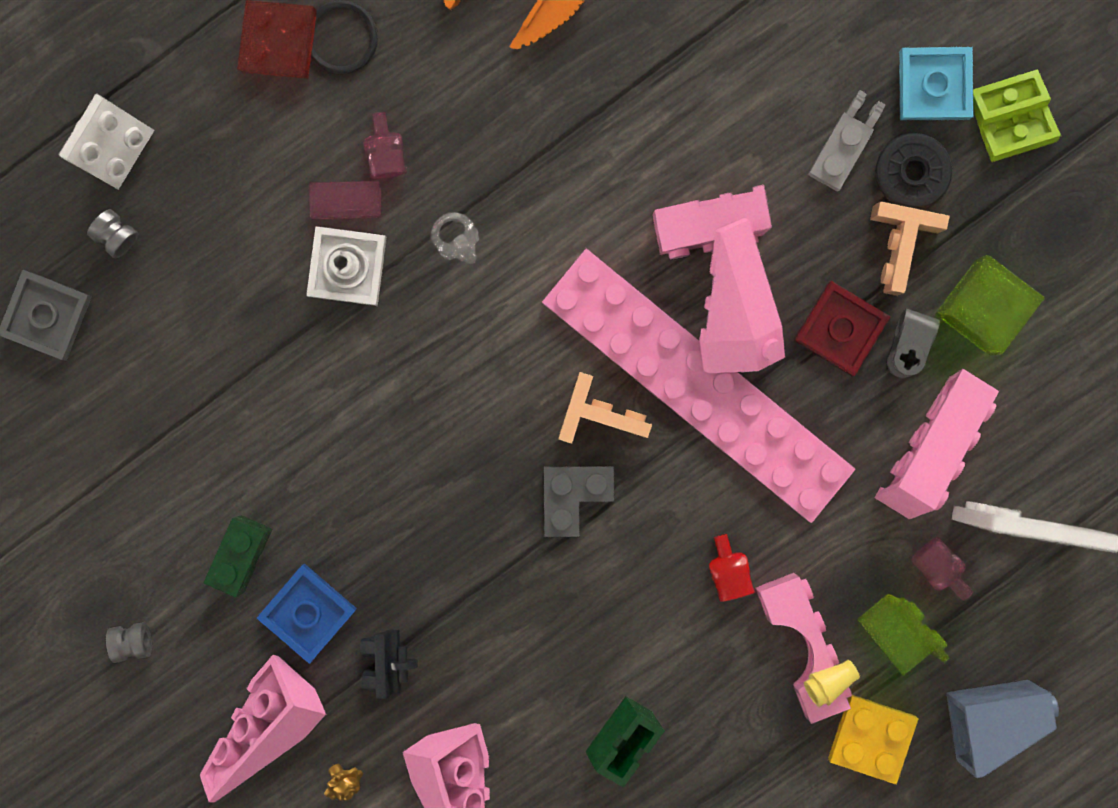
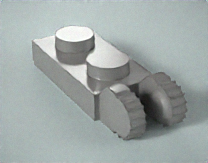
(845, 144)

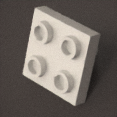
(106, 142)
(346, 266)

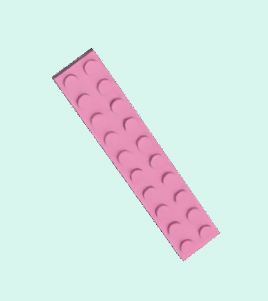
(716, 404)

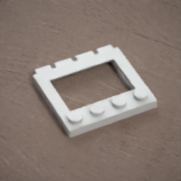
(1010, 522)

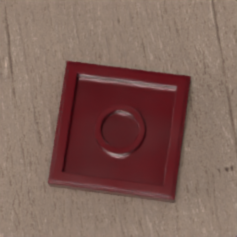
(841, 328)

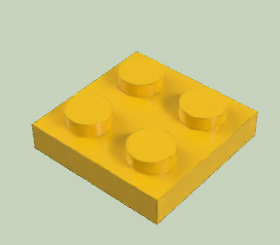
(873, 739)

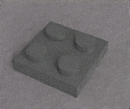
(44, 315)

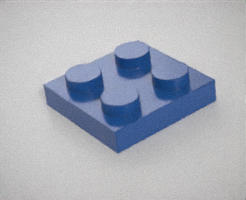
(306, 613)

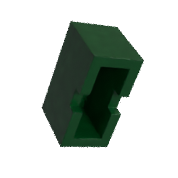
(237, 556)
(623, 741)

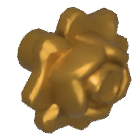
(343, 783)

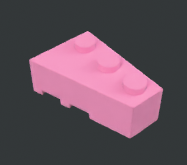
(696, 222)

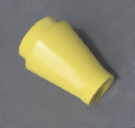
(830, 683)

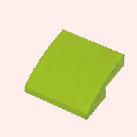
(1014, 115)

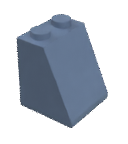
(999, 722)

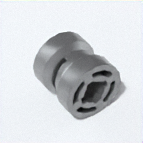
(112, 233)
(128, 642)

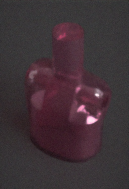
(384, 150)
(942, 567)

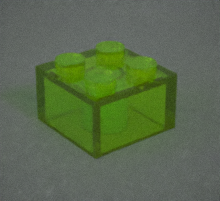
(990, 305)

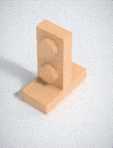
(903, 240)
(599, 412)

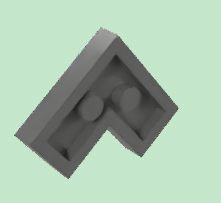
(566, 488)

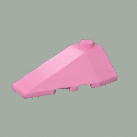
(742, 316)
(272, 721)

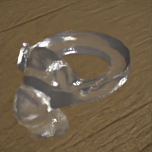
(463, 245)

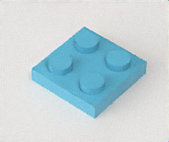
(936, 83)

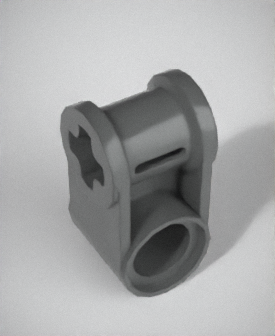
(912, 337)

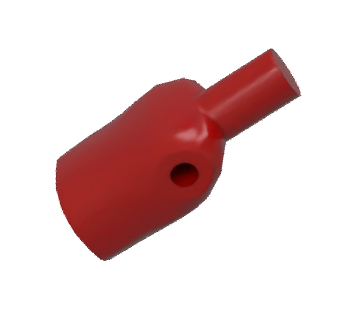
(730, 571)

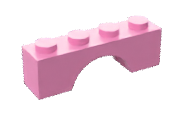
(788, 604)

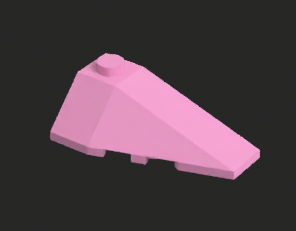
(450, 768)

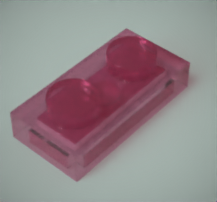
(345, 200)

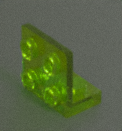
(900, 634)

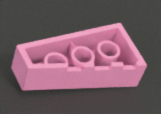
(940, 446)

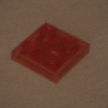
(277, 39)

